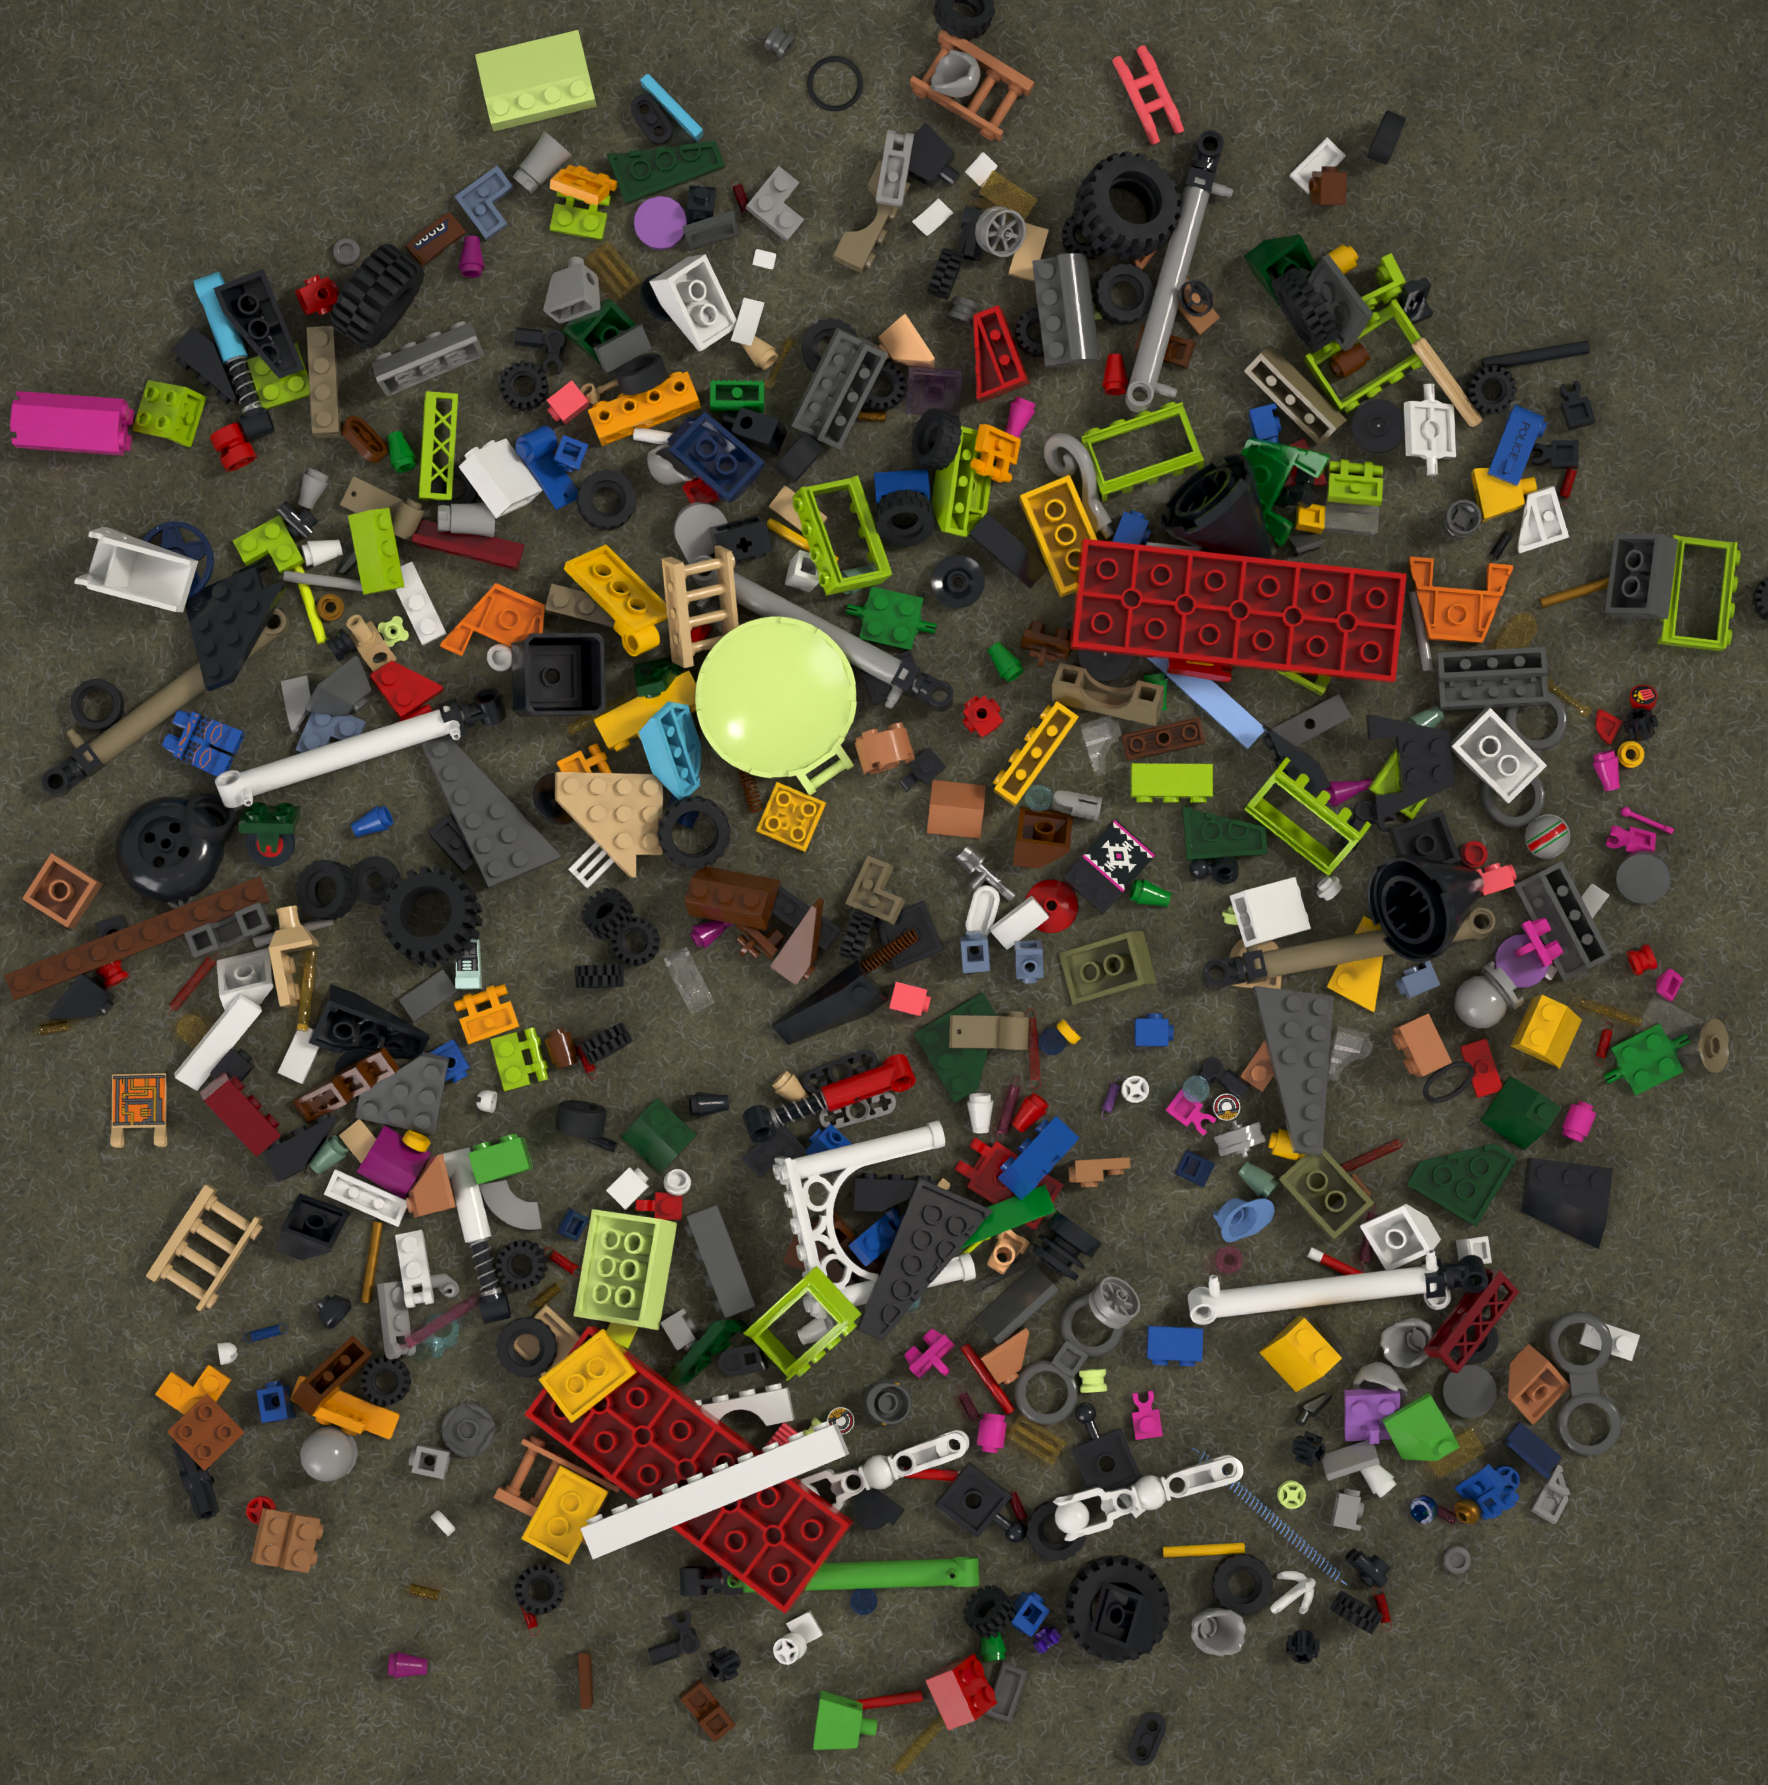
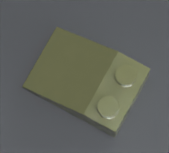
(1107, 967)
(1326, 1193)

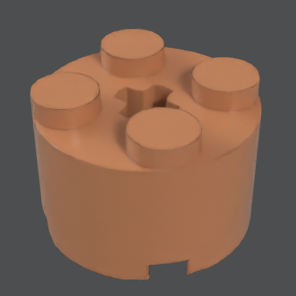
(884, 749)

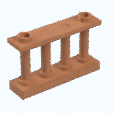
(994, 73)
(511, 1493)

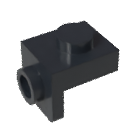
(700, 203)
(1414, 300)

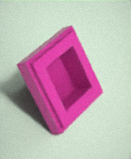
(1668, 984)

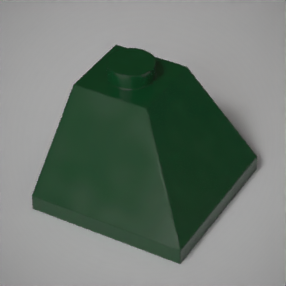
(1278, 256)
(597, 327)
(1520, 1113)

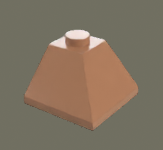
(431, 1189)
(1007, 1358)
(1534, 1384)

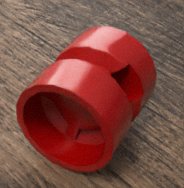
(233, 448)

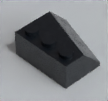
(1568, 1197)

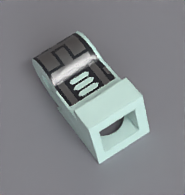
(469, 968)

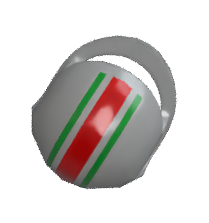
(1547, 836)

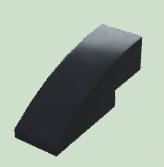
(1008, 550)

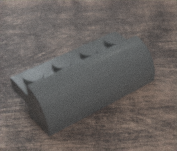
(1066, 310)
(839, 388)
(1492, 678)
(1555, 897)

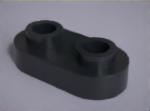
(652, 120)
(1148, 1738)

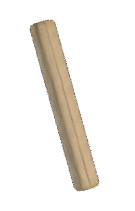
(1447, 382)

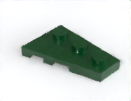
(655, 676)
(1216, 836)
(698, 1358)

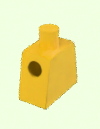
(1499, 497)

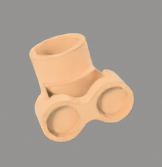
(1010, 1246)

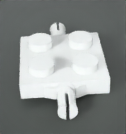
(1429, 429)

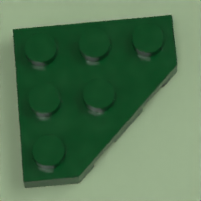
(956, 1067)
(1463, 1180)

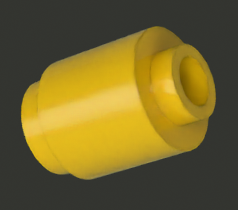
(1344, 258)
(1281, 1145)

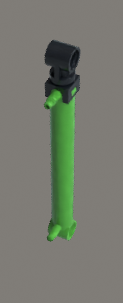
(848, 1575)

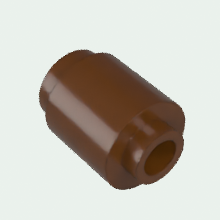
(1348, 362)
(561, 1048)

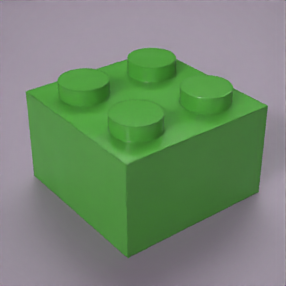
(500, 1160)

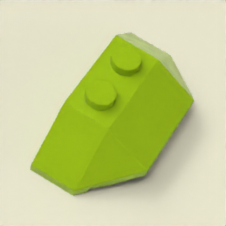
(959, 491)

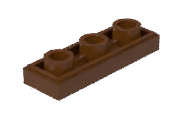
(1146, 741)

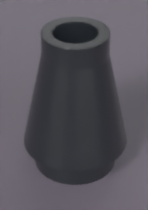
(706, 1104)

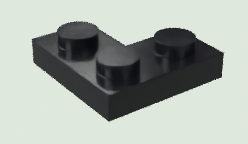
(763, 1155)

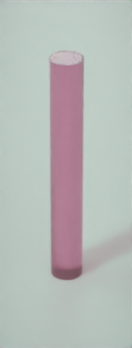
(441, 1322)

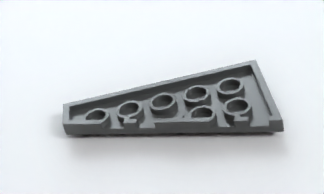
(492, 827)
(1298, 1048)

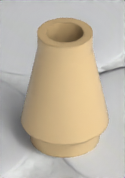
(761, 353)
(789, 1087)

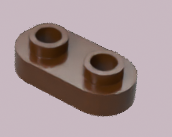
(364, 439)

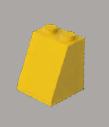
(1547, 1030)
(1300, 1354)

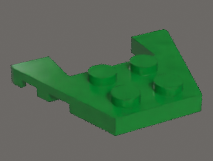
(1272, 467)

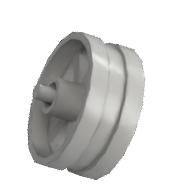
(1002, 231)
(1239, 1139)
(1115, 1305)

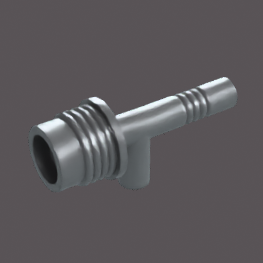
(971, 860)

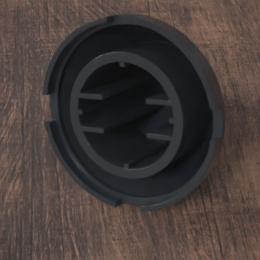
(1220, 510)
(1421, 903)

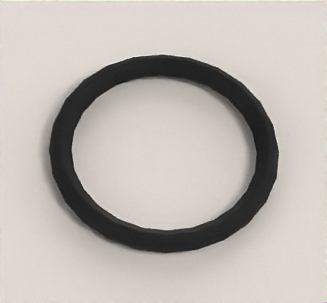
(834, 59)
(1440, 1071)

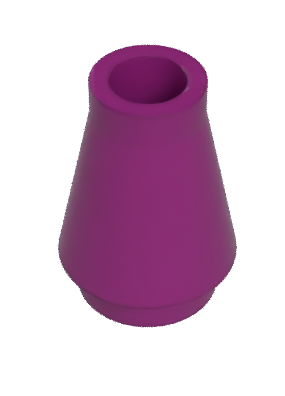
(471, 258)
(406, 1665)

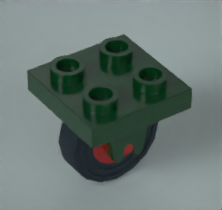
(270, 831)

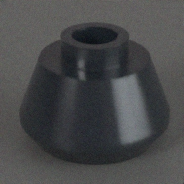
(333, 1310)

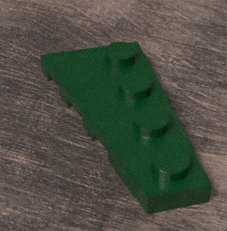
(657, 170)

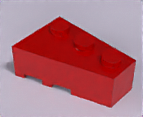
(997, 357)

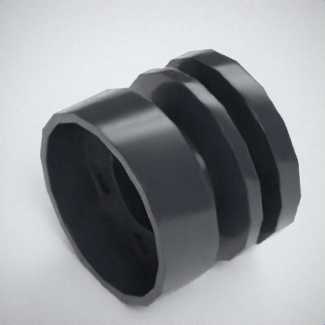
(1065, 1246)

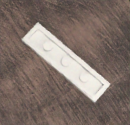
(218, 1042)

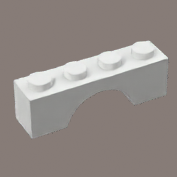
(771, 1406)

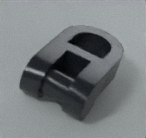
(733, 1361)

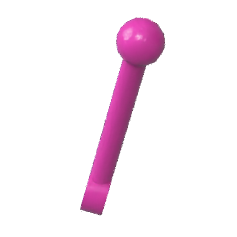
(1626, 812)

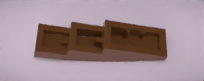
(345, 1085)

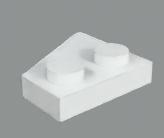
(1541, 520)

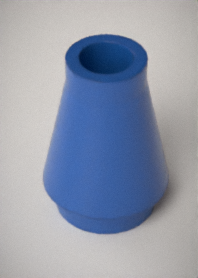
(372, 822)

